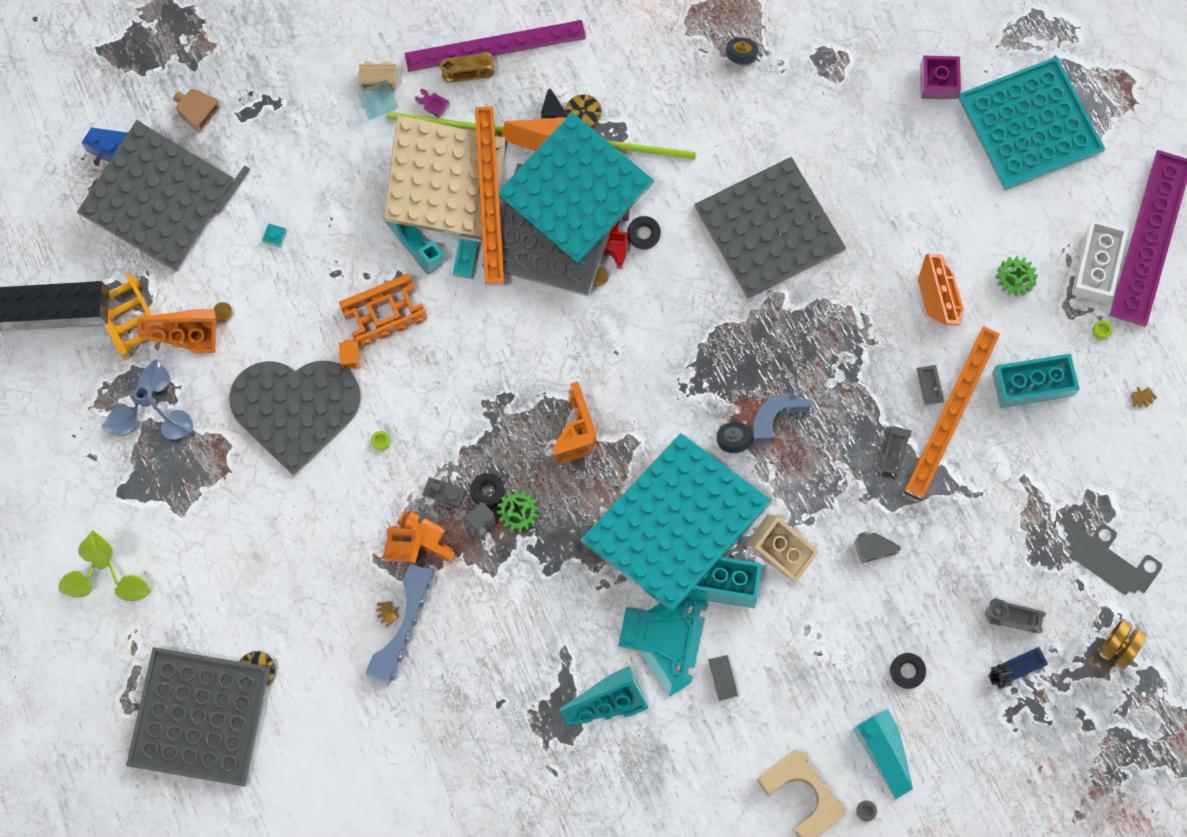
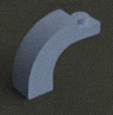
(770, 410)

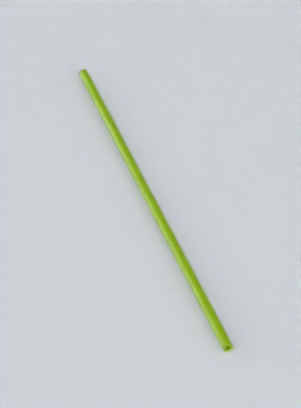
(498, 129)

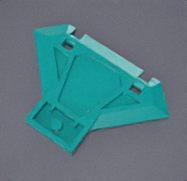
(665, 640)

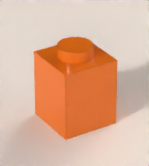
(349, 354)

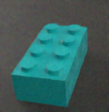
(1035, 380)
(730, 583)

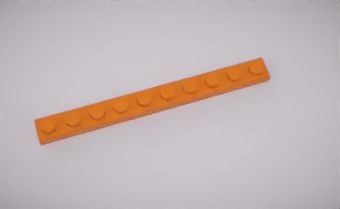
(489, 195)
(952, 412)

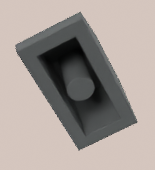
(874, 547)

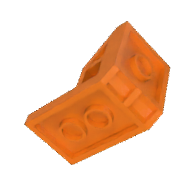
(578, 436)

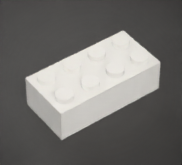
(1099, 261)

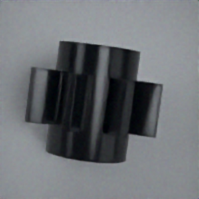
(1001, 676)

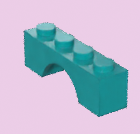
(423, 251)

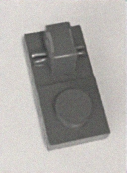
(444, 492)

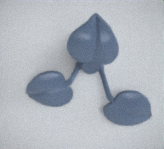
(156, 379)

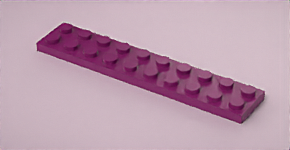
(1150, 239)

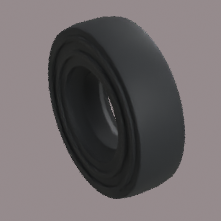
(643, 221)
(487, 478)
(908, 683)

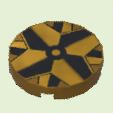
(586, 108)

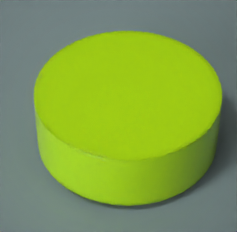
(1102, 330)
(380, 441)

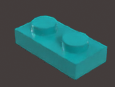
(465, 258)

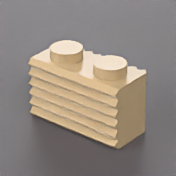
(375, 73)

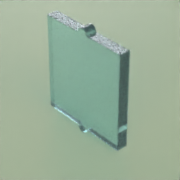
(378, 99)

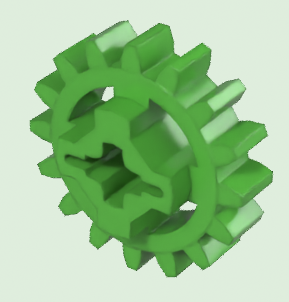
(1020, 273)
(511, 515)

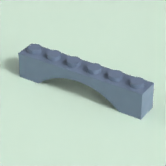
(384, 662)

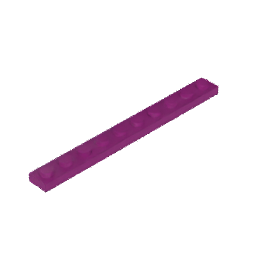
(497, 44)

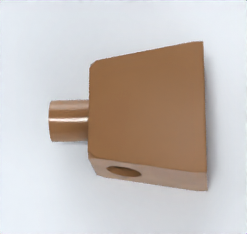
(196, 108)

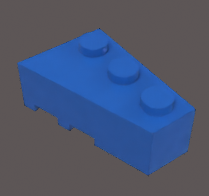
(103, 142)

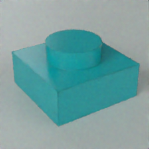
(274, 235)

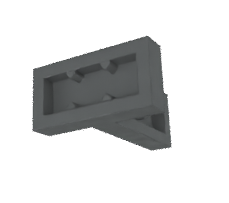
(895, 449)

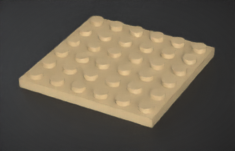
(436, 178)

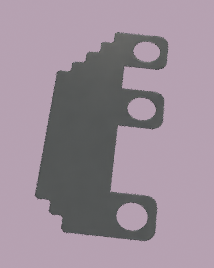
(1103, 562)

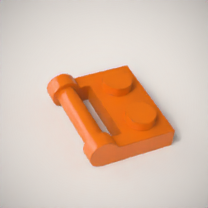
(401, 550)

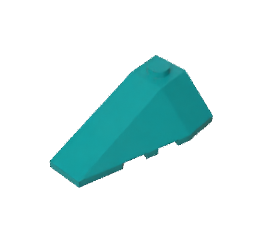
(884, 746)

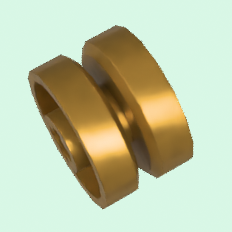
(1125, 646)

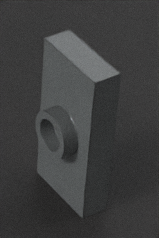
(930, 385)

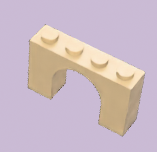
(795, 768)

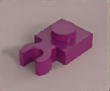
(433, 104)

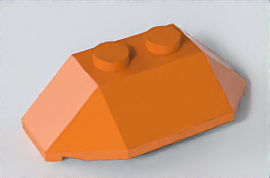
(940, 290)

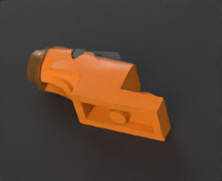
(432, 534)

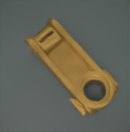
(468, 67)

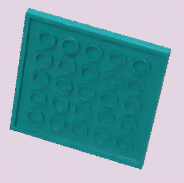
(1031, 123)
(575, 188)

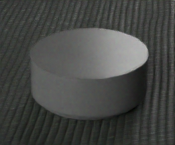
(866, 811)

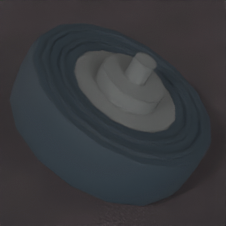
(733, 437)

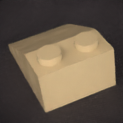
(782, 547)

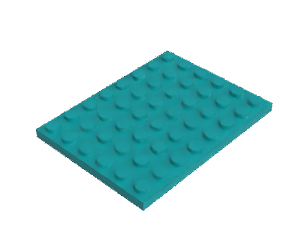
(676, 522)

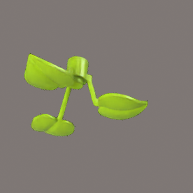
(99, 552)

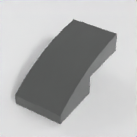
(723, 677)

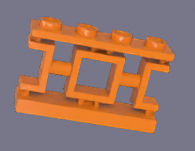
(376, 297)

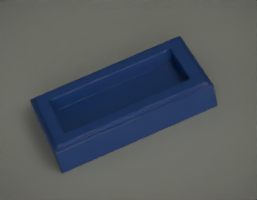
(1026, 663)

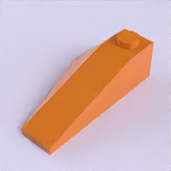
(530, 133)
(185, 329)

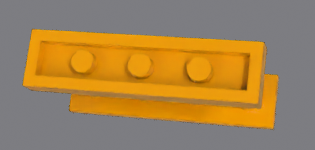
(116, 331)

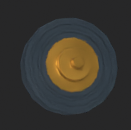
(742, 50)

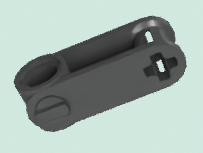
(1015, 616)

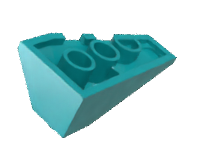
(610, 697)

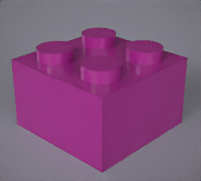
(940, 77)

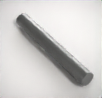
(232, 188)

